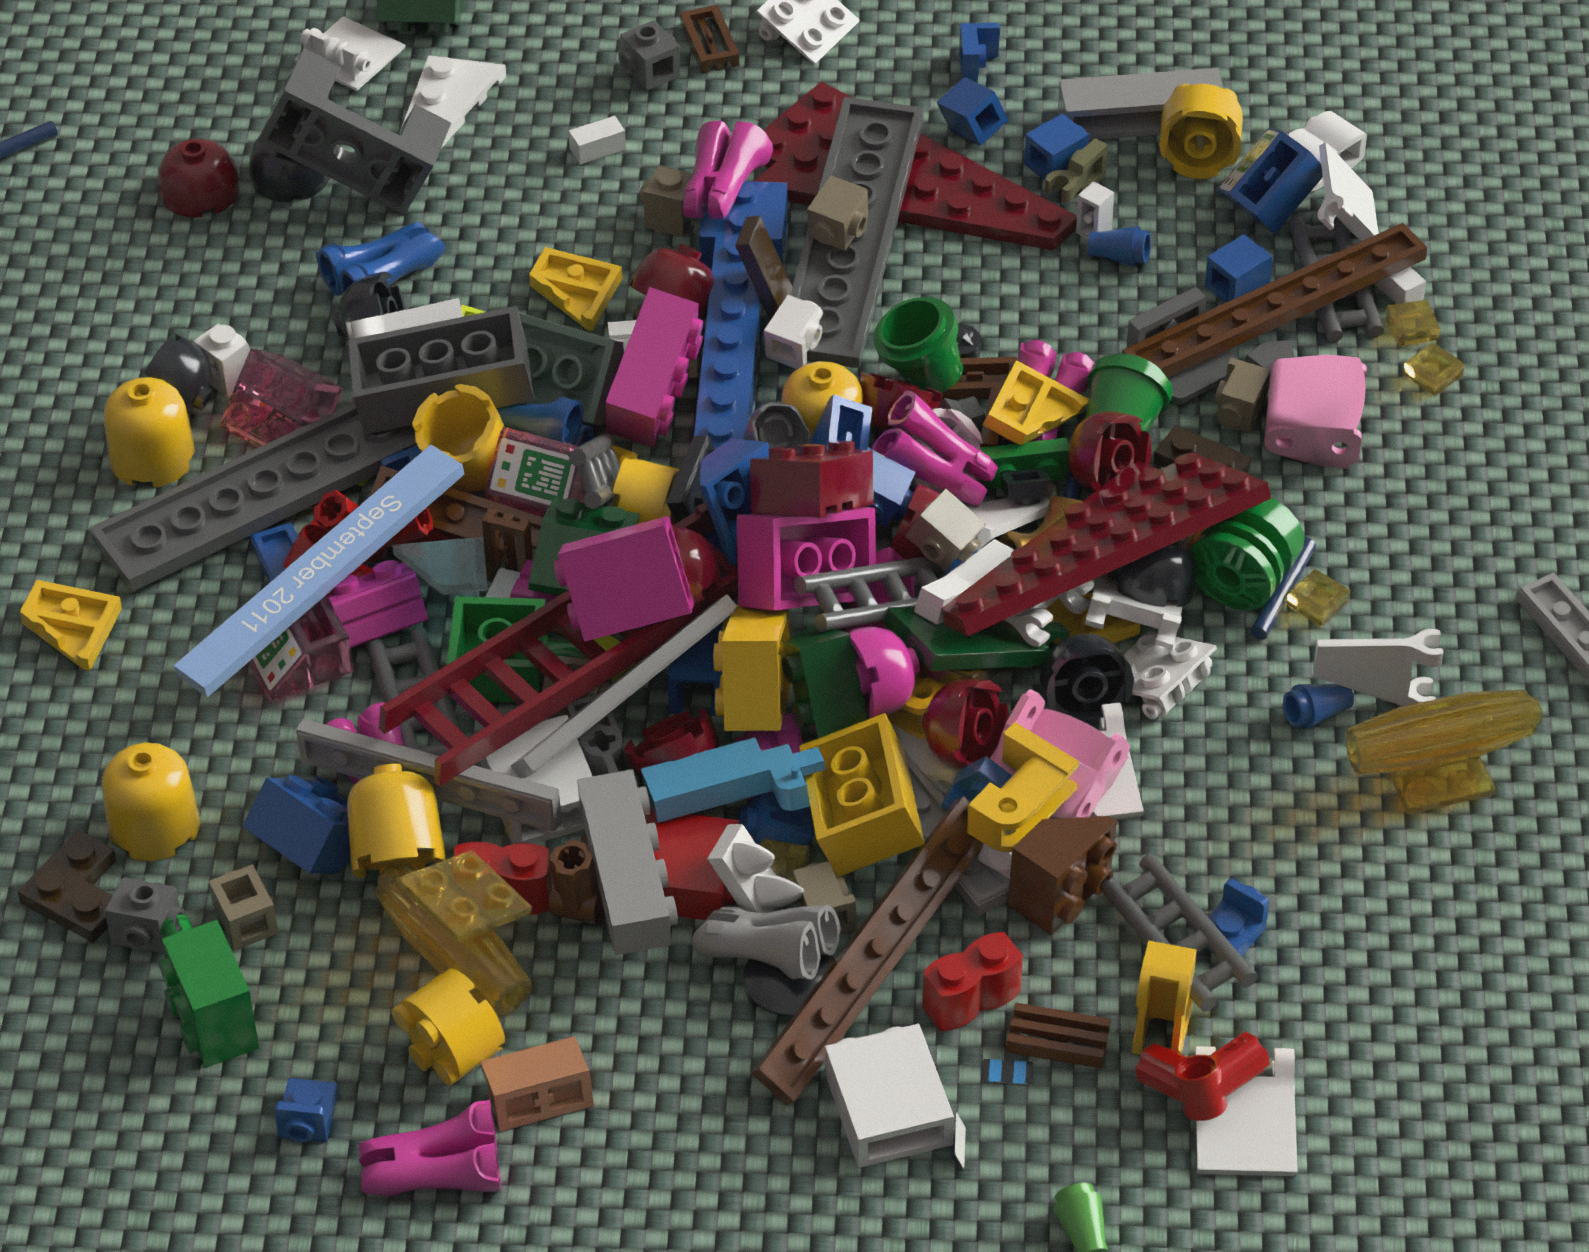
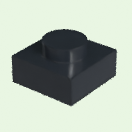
(1026, 486)

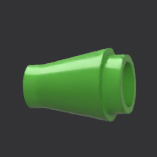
(1082, 1217)

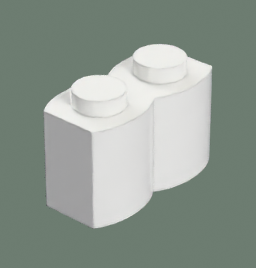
(1338, 133)

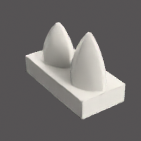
(748, 872)

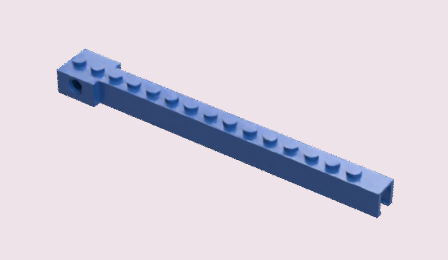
(728, 370)

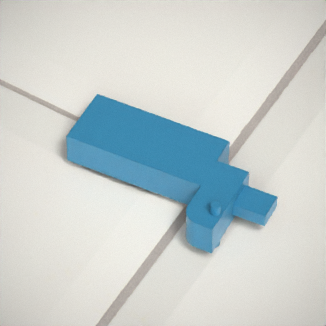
(730, 776)

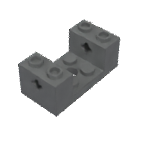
(311, 128)

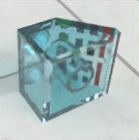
(448, 565)

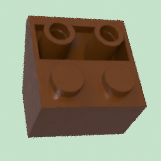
(1060, 868)

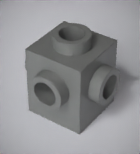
(650, 55)
(138, 913)

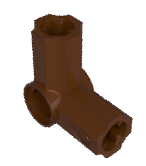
(575, 883)

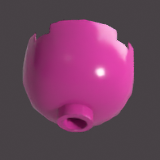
(884, 669)

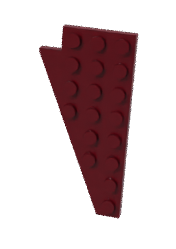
(941, 190)
(1110, 528)

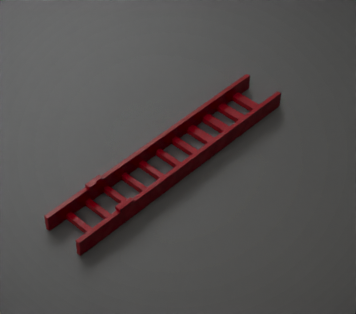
(534, 706)

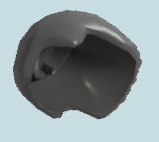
(778, 425)

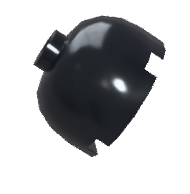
(280, 176)
(367, 298)
(184, 368)
(1159, 576)
(1084, 675)

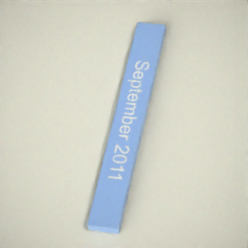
(318, 570)

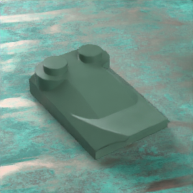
(571, 365)

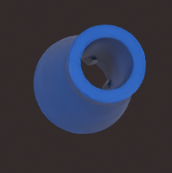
(1121, 245)
(1314, 703)

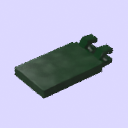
(948, 649)

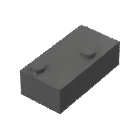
(404, 366)

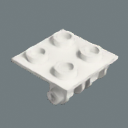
(806, 24)
(354, 48)
(1167, 674)

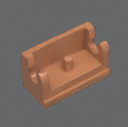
(538, 1083)

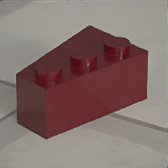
(812, 480)

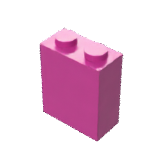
(624, 579)

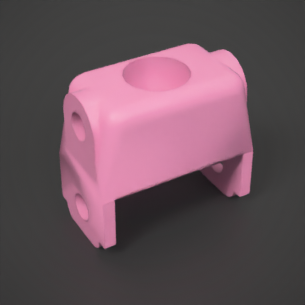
(1315, 406)
(1097, 754)

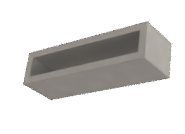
(1125, 103)
(625, 862)

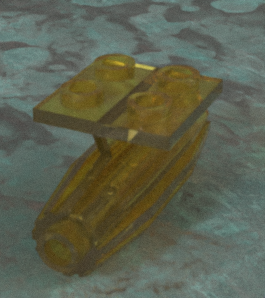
(1438, 744)
(451, 919)

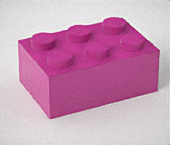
(654, 368)
(783, 547)

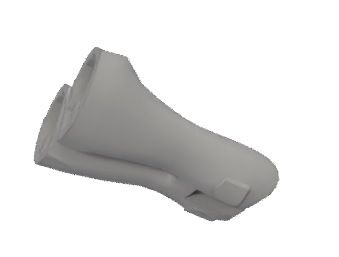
(783, 938)

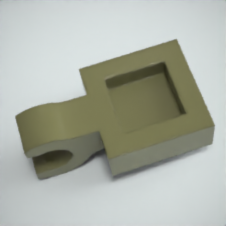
(1083, 169)

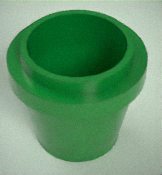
(921, 343)
(1128, 386)

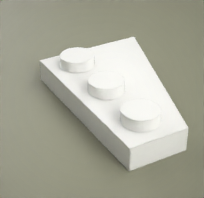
(453, 87)

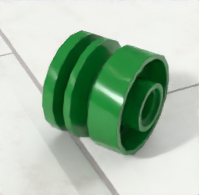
(1248, 555)

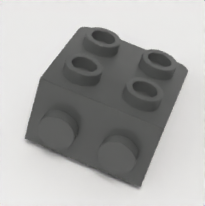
(1176, 310)

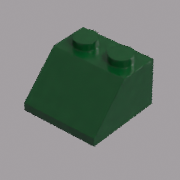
(435, 14)
(568, 522)
(823, 681)

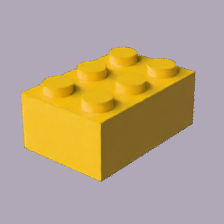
(752, 680)
(864, 797)

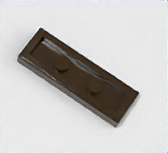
(763, 265)

